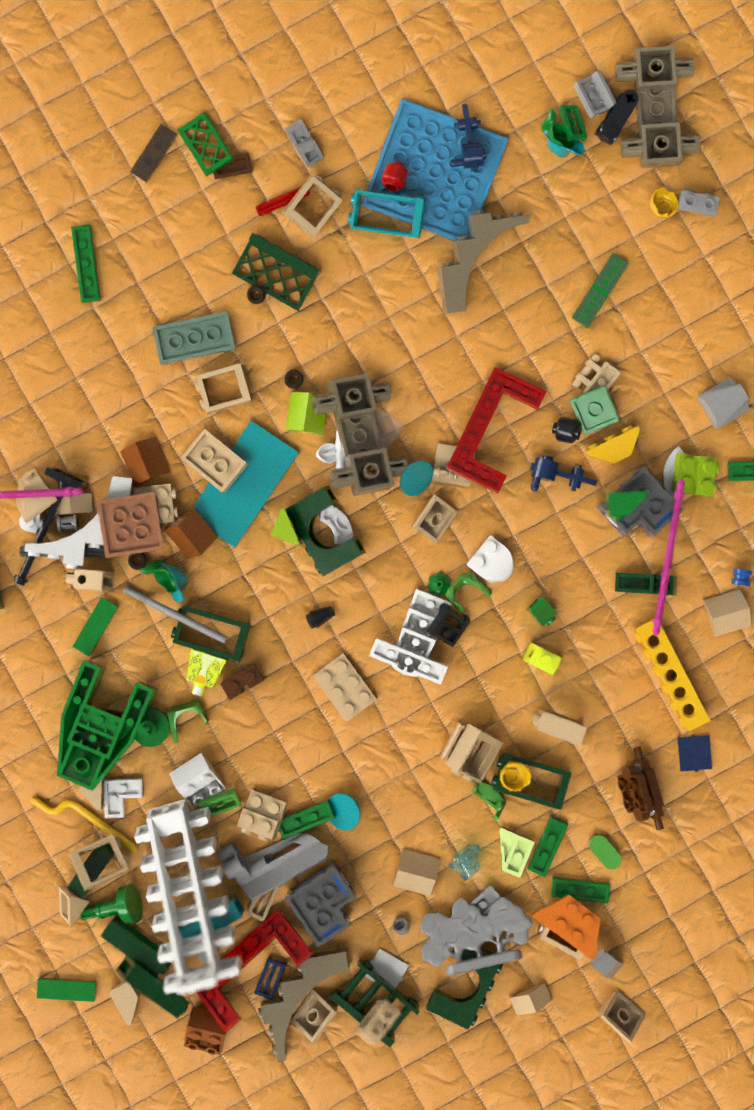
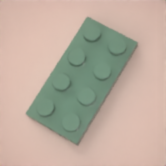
(194, 338)

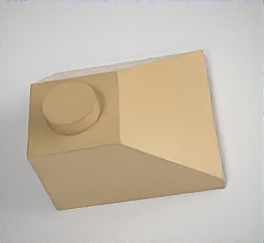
(33, 506)

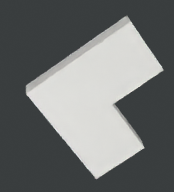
(116, 790)

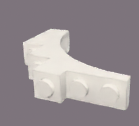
(73, 546)

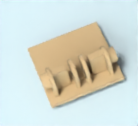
(440, 473)

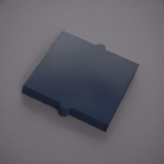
(694, 753)

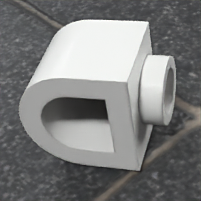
(32, 526)

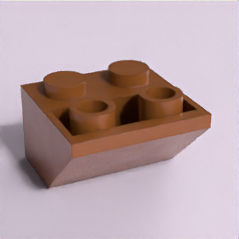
(204, 1032)

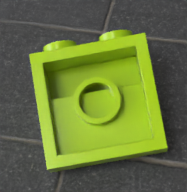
(697, 474)

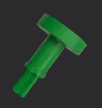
(153, 729)
(126, 905)

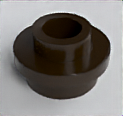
(250, 294)
(291, 373)
(131, 560)

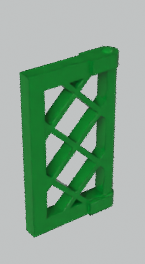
(217, 163)

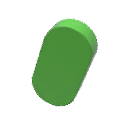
(605, 851)

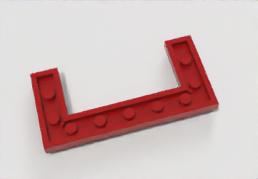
(497, 385)
(272, 928)

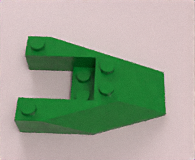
(94, 738)

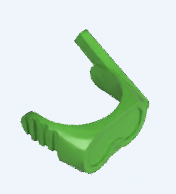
(465, 579)
(177, 710)
(493, 798)

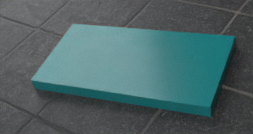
(236, 509)

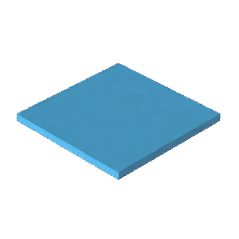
(425, 145)

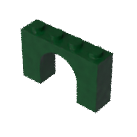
(303, 516)
(463, 1010)

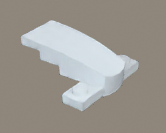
(414, 642)

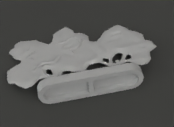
(469, 930)

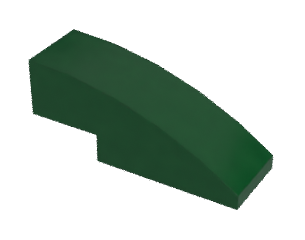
(643, 583)
(94, 866)

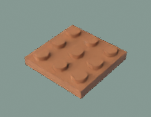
(129, 524)

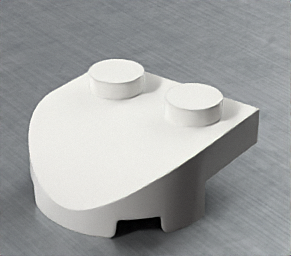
(492, 561)

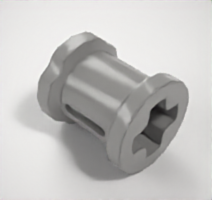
(67, 523)

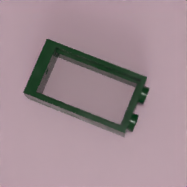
(239, 648)
(561, 788)
(135, 946)
(151, 987)

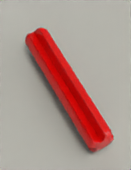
(277, 202)

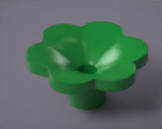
(434, 580)

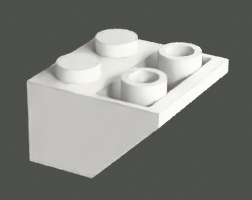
(196, 780)

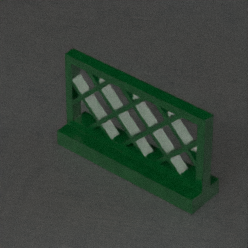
(284, 257)

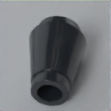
(319, 616)

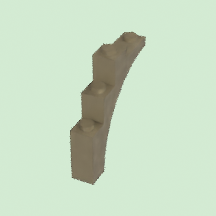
(454, 277)
(293, 989)

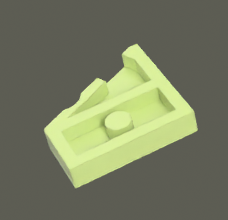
(514, 851)

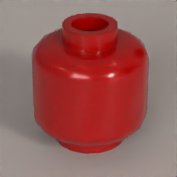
(394, 176)

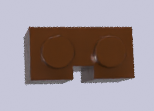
(250, 676)

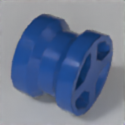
(741, 577)

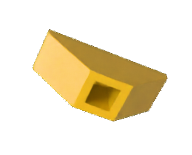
(615, 447)

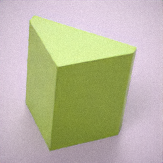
(302, 415)
(284, 529)

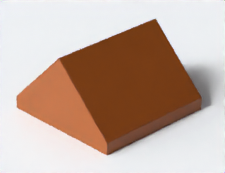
(145, 461)
(191, 533)

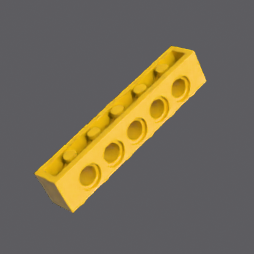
(698, 715)

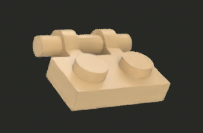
(604, 375)

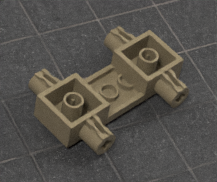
(657, 107)
(359, 434)

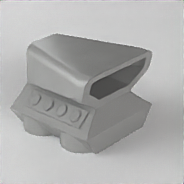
(724, 402)

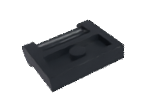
(445, 630)

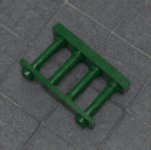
(357, 1009)

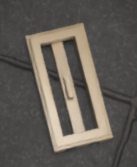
(256, 915)

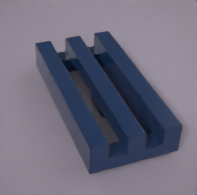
(276, 963)

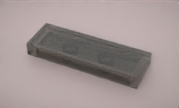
(153, 153)

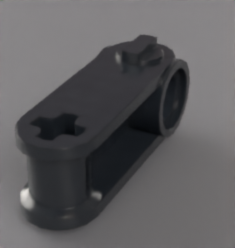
(617, 116)

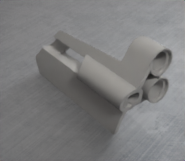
(262, 873)

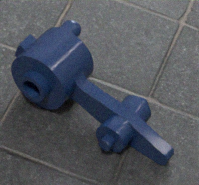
(472, 153)
(546, 469)

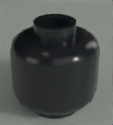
(567, 430)

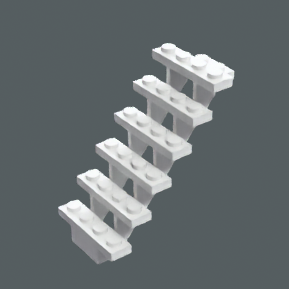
(161, 823)

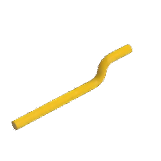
(88, 815)

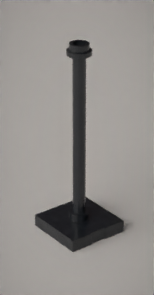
(65, 480)

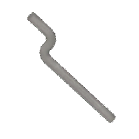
(174, 614)

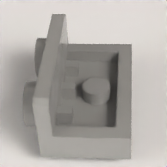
(595, 94)
(698, 203)

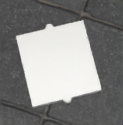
(388, 967)

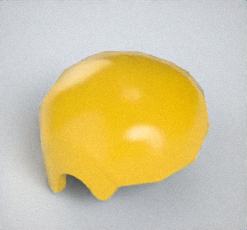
(664, 203)
(515, 776)

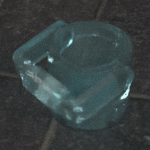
(466, 862)

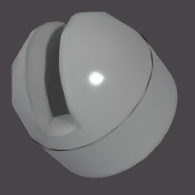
(401, 926)

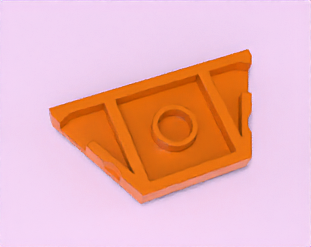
(572, 923)

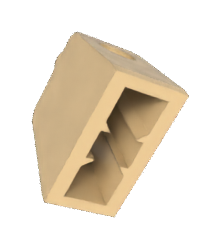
(91, 580)

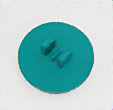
(416, 478)
(346, 811)

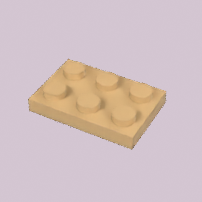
(214, 461)
(344, 687)

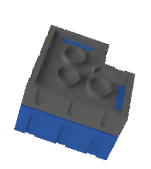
(651, 513)
(321, 902)

